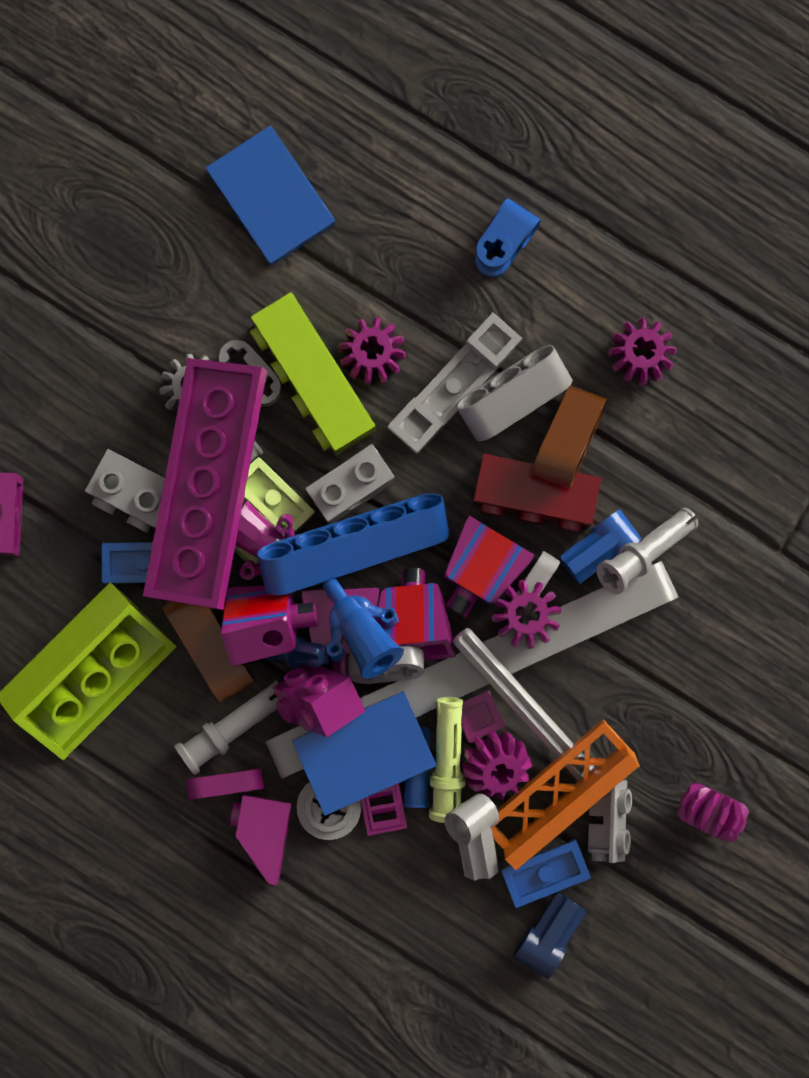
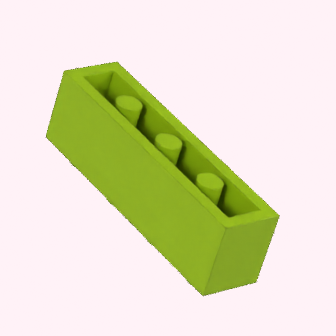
(313, 375)

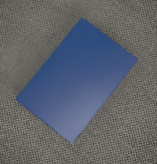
(271, 195)
(365, 754)

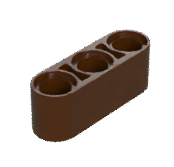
(569, 436)
(202, 637)

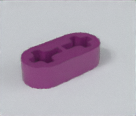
(225, 784)

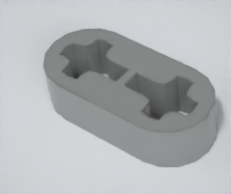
(253, 359)
(541, 572)
(409, 667)

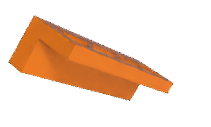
(571, 804)

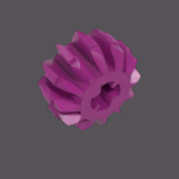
(644, 338)
(359, 357)
(532, 626)
(496, 765)
(713, 812)

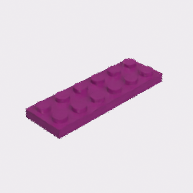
(205, 483)

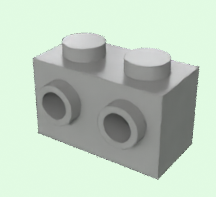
(127, 487)

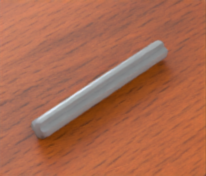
(516, 696)

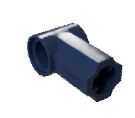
(545, 943)

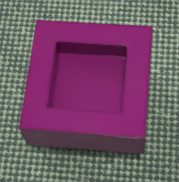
(480, 716)

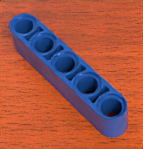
(353, 544)

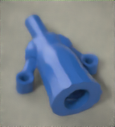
(367, 640)

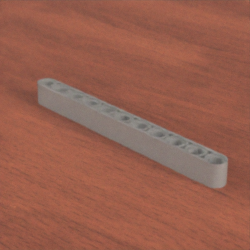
(458, 676)

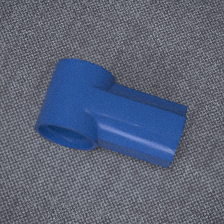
(601, 545)

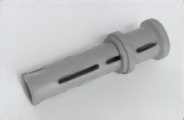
(637, 558)
(215, 738)

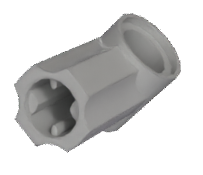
(472, 830)

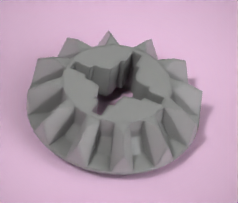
(333, 827)

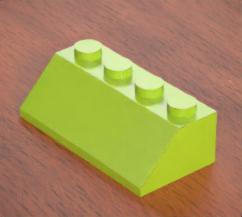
(85, 672)

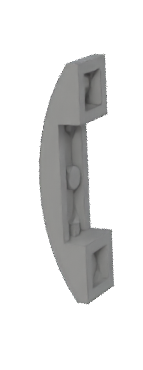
(464, 373)

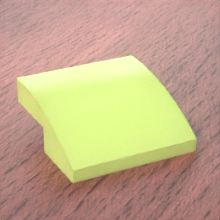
(272, 499)

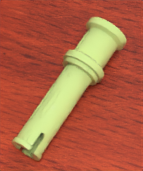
(447, 776)

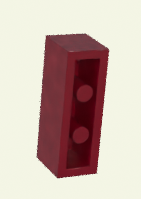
(512, 488)

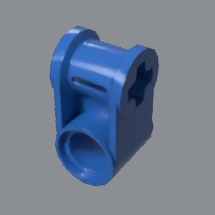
(508, 234)

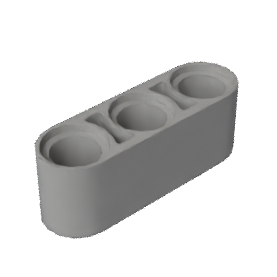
(514, 393)

